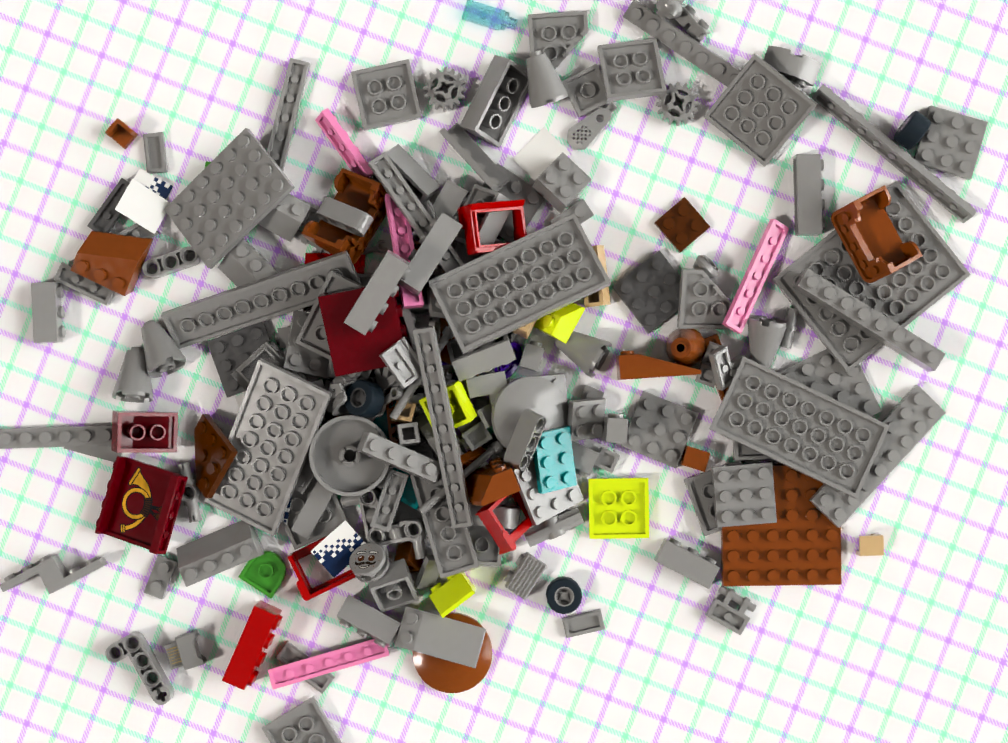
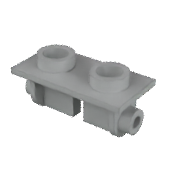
(697, 27)

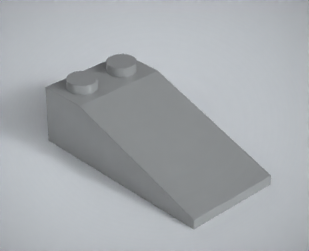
(440, 637)

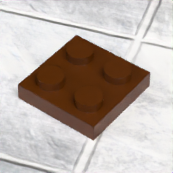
(682, 224)

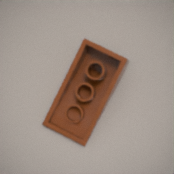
(641, 366)

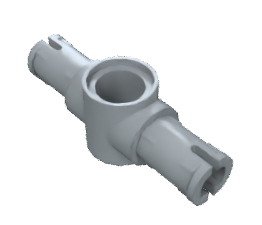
(190, 502)

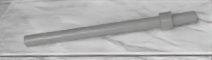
(447, 334)
(495, 448)

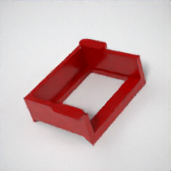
(468, 218)
(503, 539)
(303, 584)

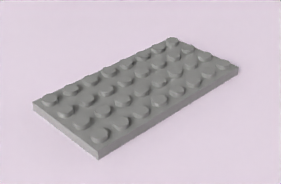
(519, 283)
(799, 427)
(272, 445)

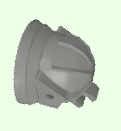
(338, 388)

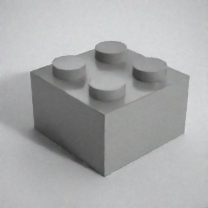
(561, 182)
(395, 587)

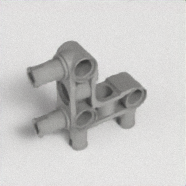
(399, 531)

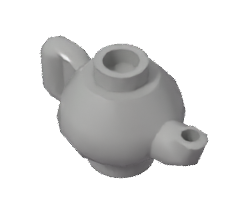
(669, 8)

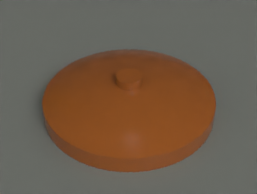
(451, 676)

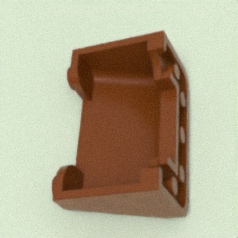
(359, 193)
(872, 237)

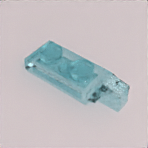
(488, 16)

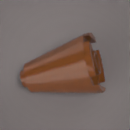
(693, 343)

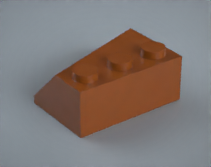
(112, 260)
(491, 482)

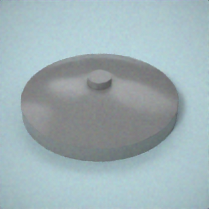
(531, 394)

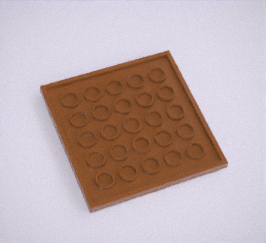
(793, 551)

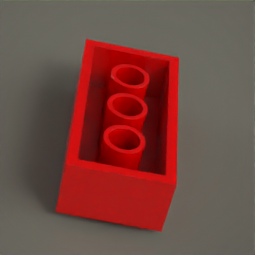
(252, 644)

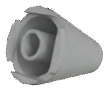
(543, 81)
(765, 338)
(160, 350)
(585, 351)
(133, 380)

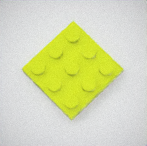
(618, 508)

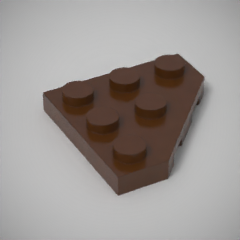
(212, 455)

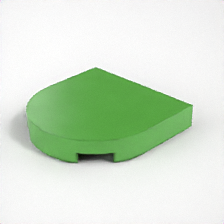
(265, 573)

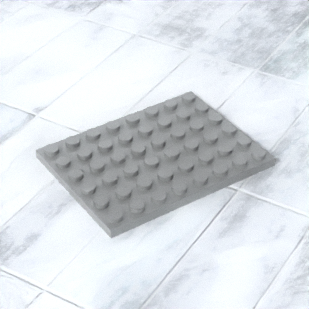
(897, 296)

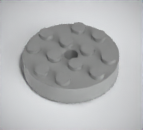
(328, 459)

